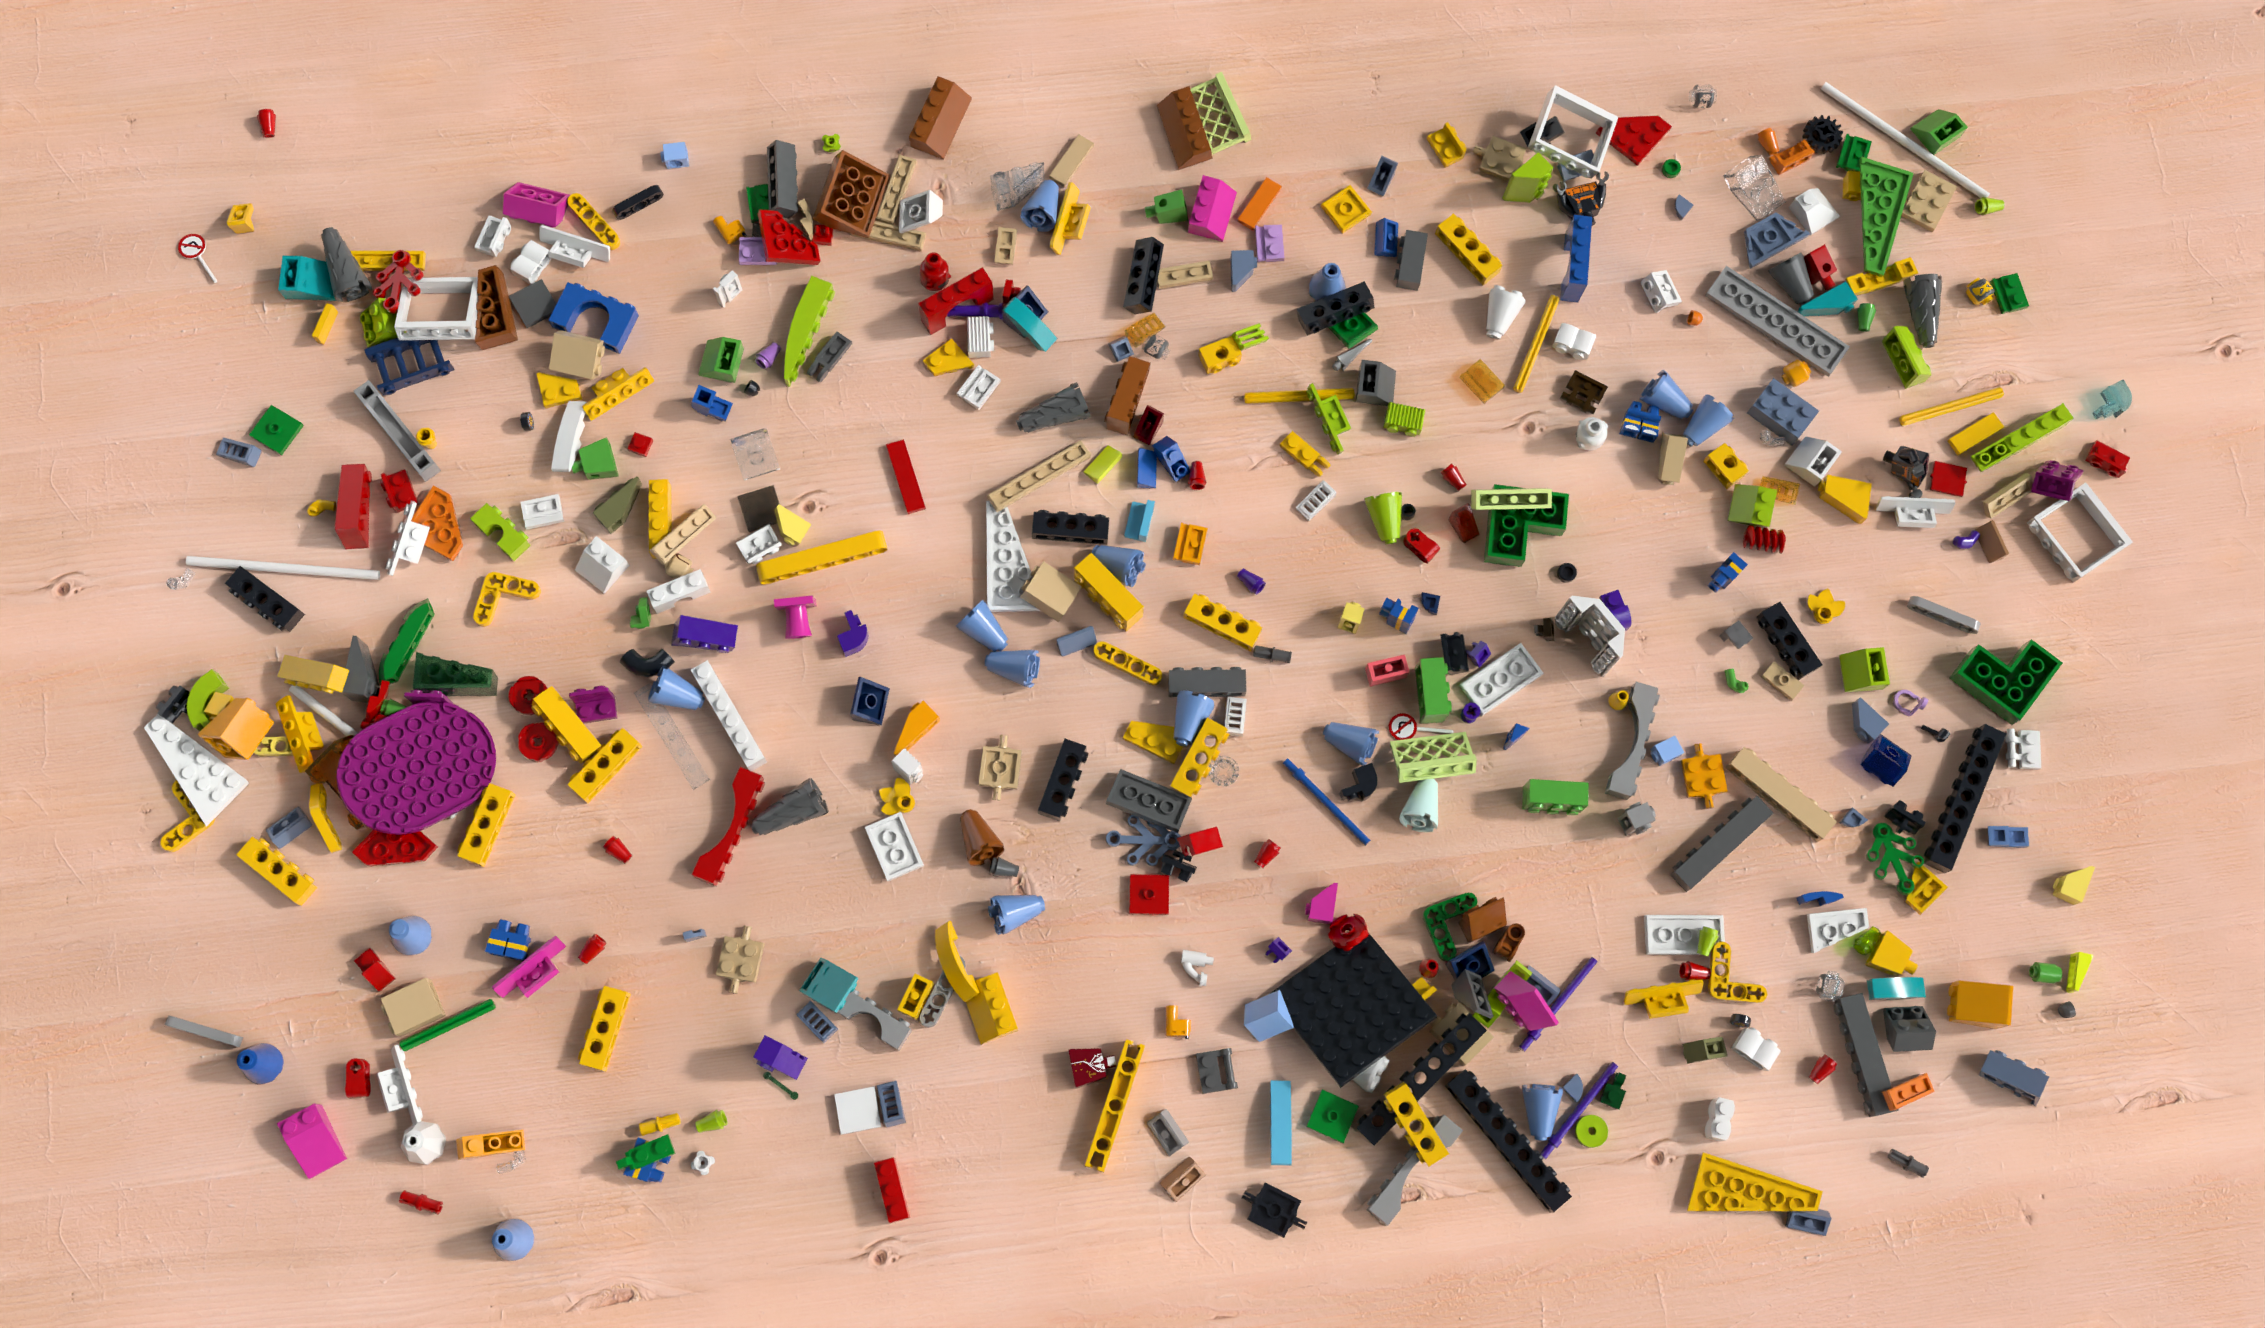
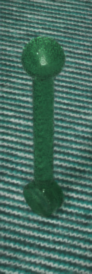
(794, 1095)

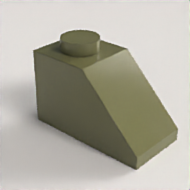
(1704, 1050)

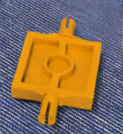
(1704, 776)

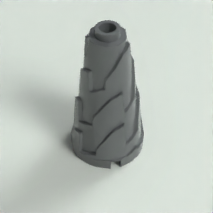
(344, 270)
(1924, 306)
(1059, 409)
(793, 809)

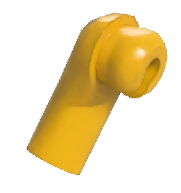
(320, 505)

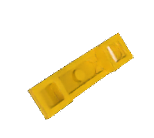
(1893, 274)
(951, 963)

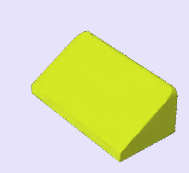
(1103, 464)

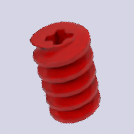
(1764, 538)

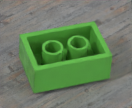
(1432, 690)
(1555, 796)

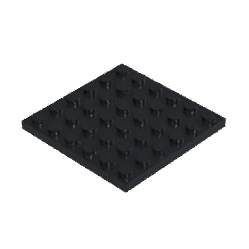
(1354, 1008)

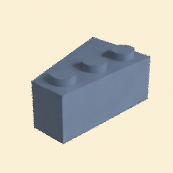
(2014, 1076)

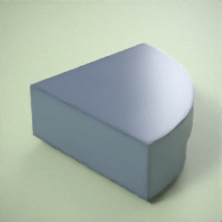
(1682, 206)
(1853, 819)
(691, 936)
(1574, 1088)

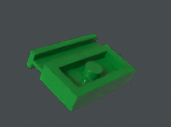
(1851, 151)
(758, 200)
(2009, 293)

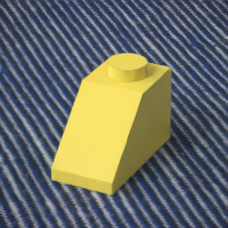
(791, 526)
(1351, 617)
(2073, 886)

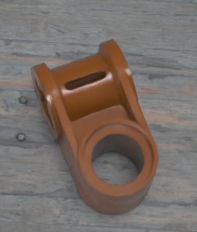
(1508, 945)

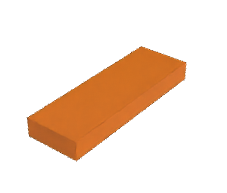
(1259, 203)
(1908, 1092)

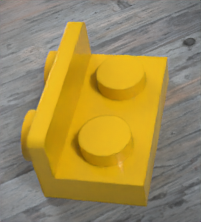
(1447, 145)

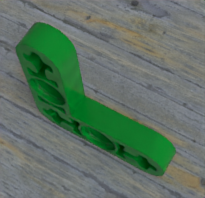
(1441, 916)

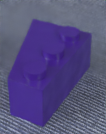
(704, 634)
(778, 1056)

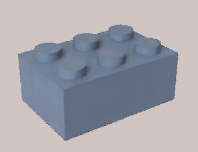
(1783, 411)

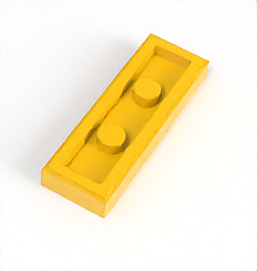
(1975, 433)

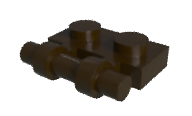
(1585, 387)

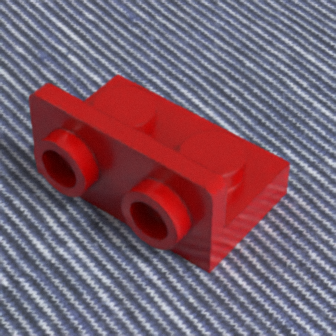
(2107, 459)
(398, 489)

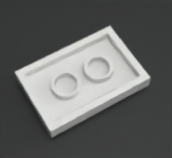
(894, 846)

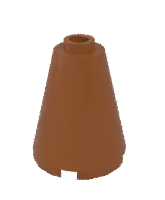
(979, 838)

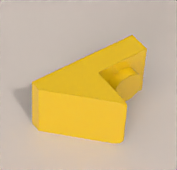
(240, 218)

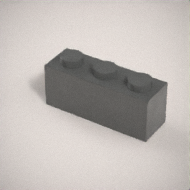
(1411, 260)

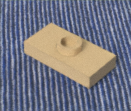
(1782, 681)

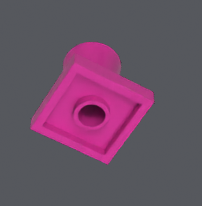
(796, 615)

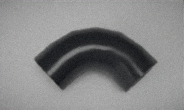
(646, 666)

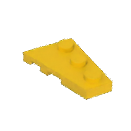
(1154, 739)

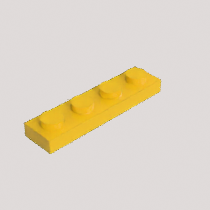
(382, 259)

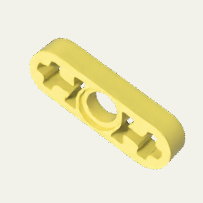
(274, 740)

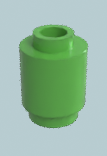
(2045, 972)

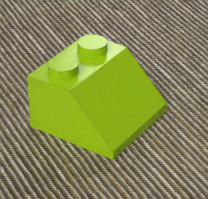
(1752, 505)

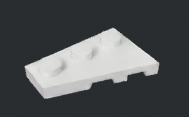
(1833, 926)

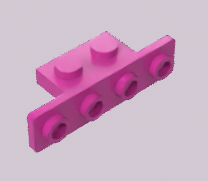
(533, 971)

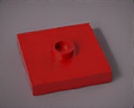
(1149, 894)

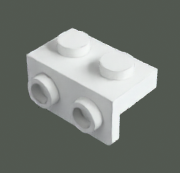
(493, 236)
(759, 544)

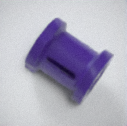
(1470, 707)

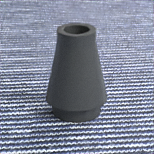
(1001, 867)

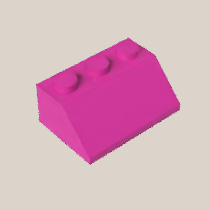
(535, 204)
(1212, 209)
(1524, 1003)

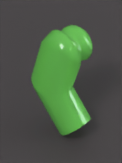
(1733, 683)

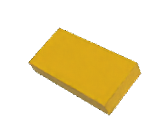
(325, 323)

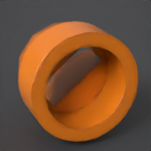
(1694, 318)

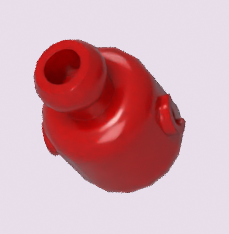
(934, 272)

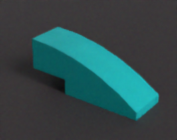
(1029, 324)
(1896, 988)

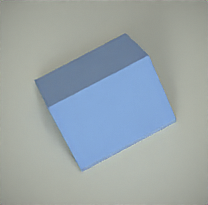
(1267, 1016)

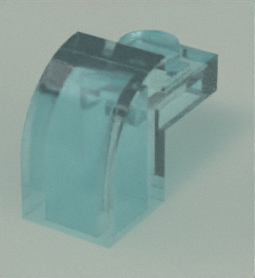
(2117, 399)

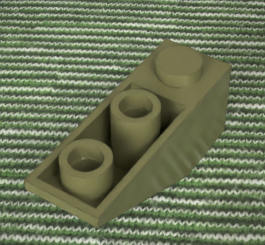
(616, 509)

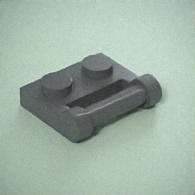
(1210, 1074)

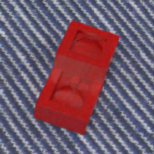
(375, 703)

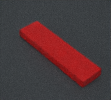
(905, 476)

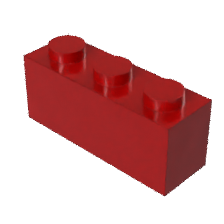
(892, 1190)

